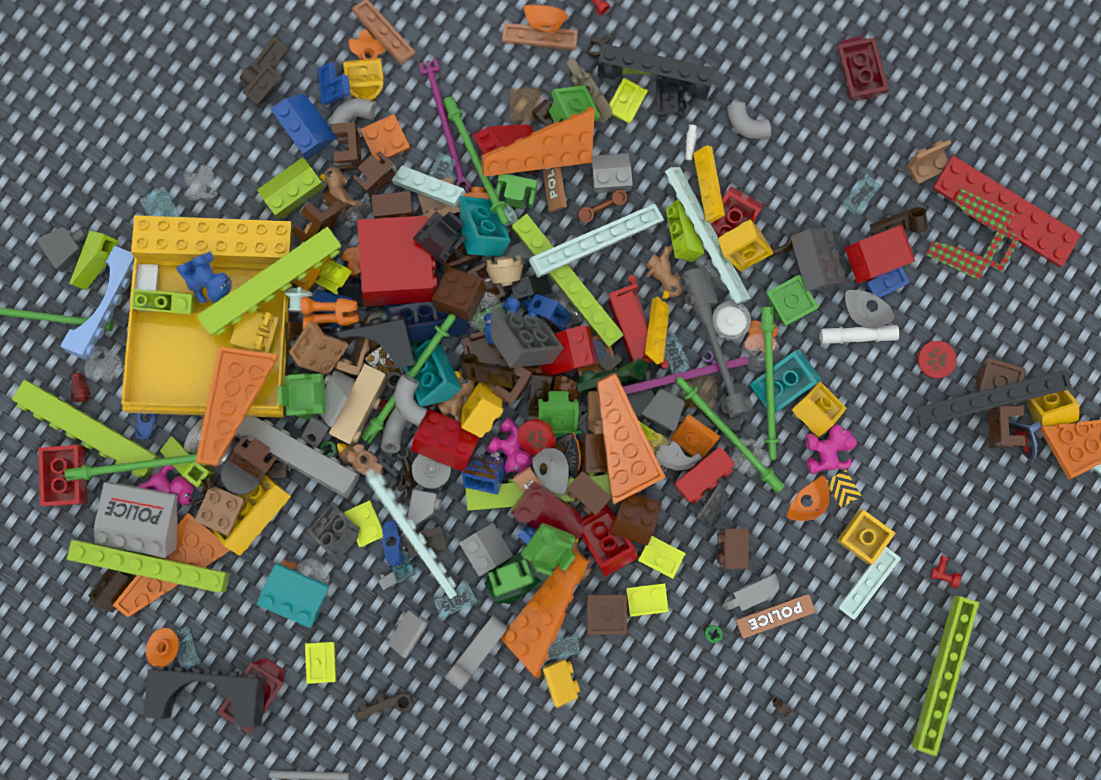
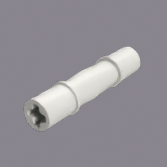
(859, 334)

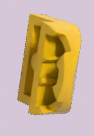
(365, 77)

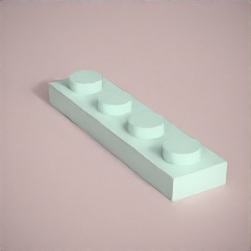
(428, 186)
(868, 583)

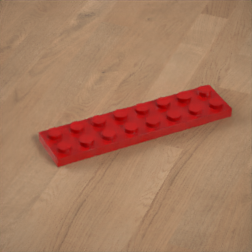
(1035, 227)

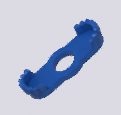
(144, 430)
(392, 554)

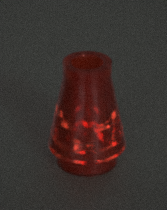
(79, 388)

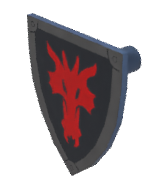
(1030, 448)

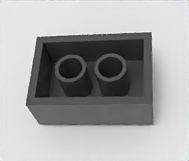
(818, 259)

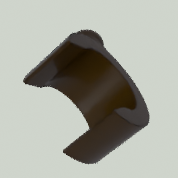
(599, 42)
(401, 483)
(781, 706)

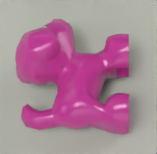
(839, 440)
(517, 458)
(179, 485)

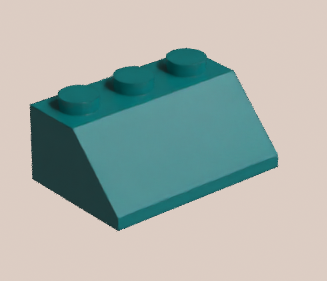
(435, 377)
(293, 595)

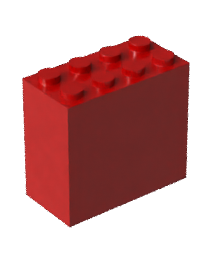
(393, 263)

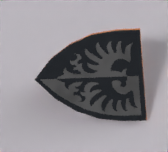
(571, 452)

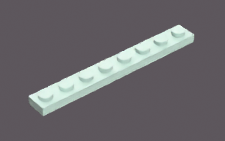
(705, 230)
(595, 240)
(408, 528)

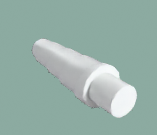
(691, 138)

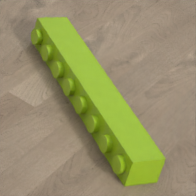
(270, 281)
(569, 284)
(82, 426)
(510, 494)
(148, 566)
(945, 675)

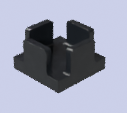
(440, 235)

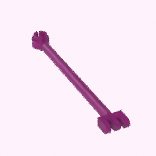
(430, 71)

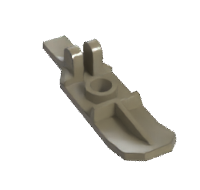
(583, 78)

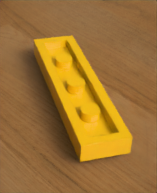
(709, 184)
(657, 330)

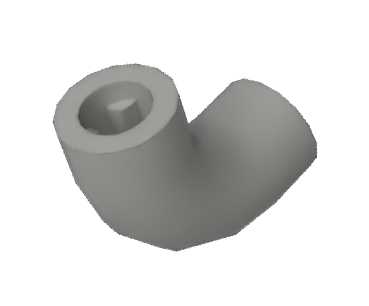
(353, 108)
(745, 125)
(405, 400)
(393, 432)

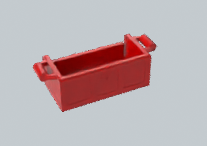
(631, 321)

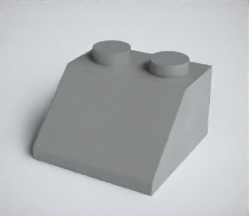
(611, 173)
(336, 393)
(423, 506)
(486, 549)
(408, 632)

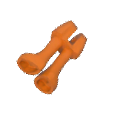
(342, 305)

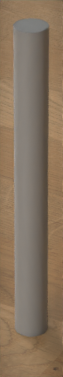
(304, 775)

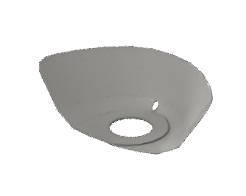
(856, 305)
(557, 470)

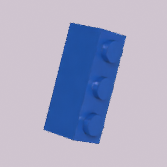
(304, 124)

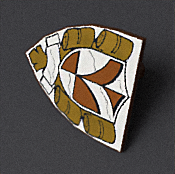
(381, 361)

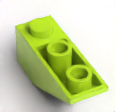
(685, 240)
(92, 259)
(164, 301)
(191, 471)

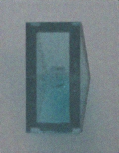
(405, 569)

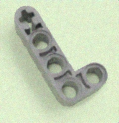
(476, 652)

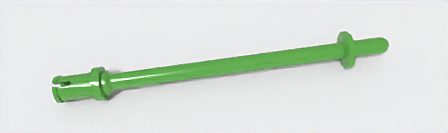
(455, 115)
(50, 317)
(767, 327)
(377, 423)
(86, 471)
(766, 473)

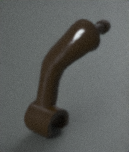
(785, 248)
(408, 471)
(206, 484)

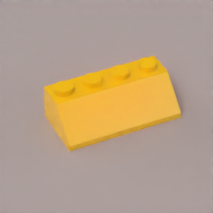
(257, 511)

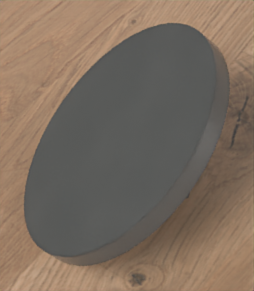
(237, 480)

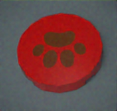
(936, 359)
(536, 436)

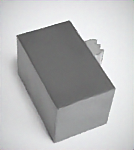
(387, 581)

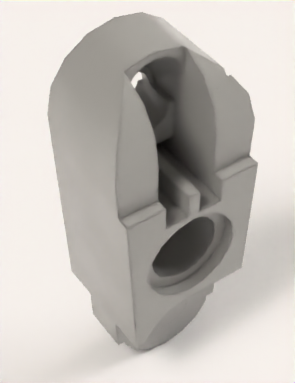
(754, 593)

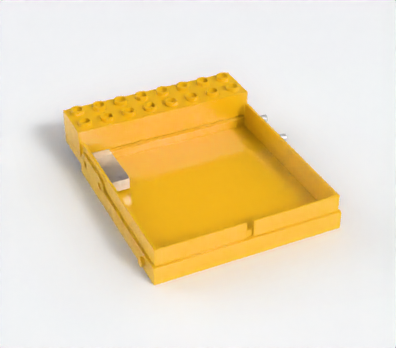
(172, 353)

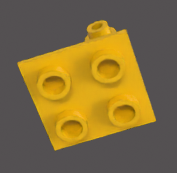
(255, 331)

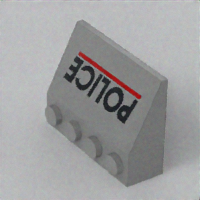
(136, 520)

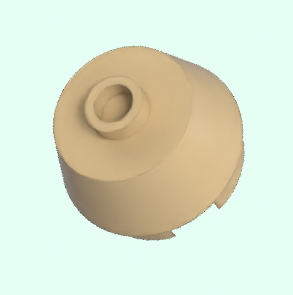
(504, 269)

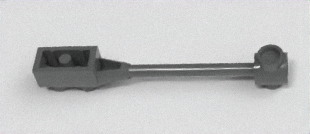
(702, 297)

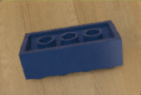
(423, 319)

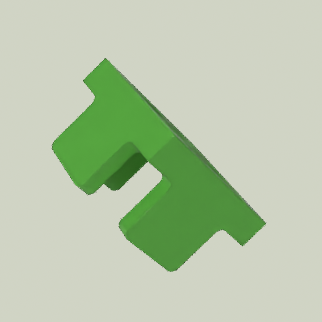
(571, 101)
(516, 190)
(791, 301)
(302, 394)
(559, 412)
(549, 549)
(511, 577)

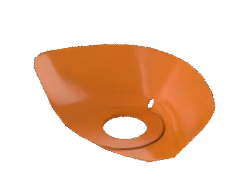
(545, 16)
(820, 494)

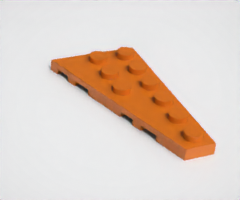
(550, 147)
(233, 389)
(1075, 445)
(627, 450)
(194, 546)
(542, 617)

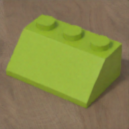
(291, 188)

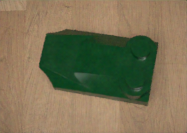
(627, 375)
(517, 593)

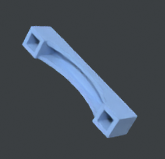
(82, 340)

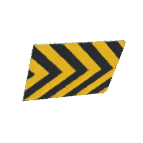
(843, 488)

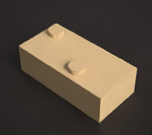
(359, 405)

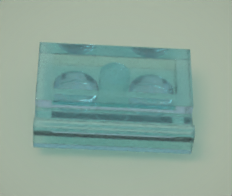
(159, 204)

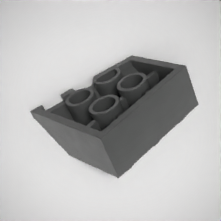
(523, 339)

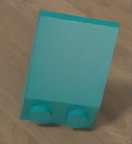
(482, 228)
(791, 379)

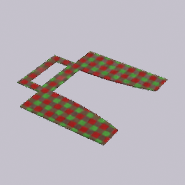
(989, 215)

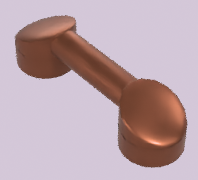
(617, 198)

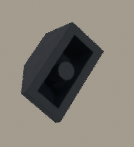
(530, 286)

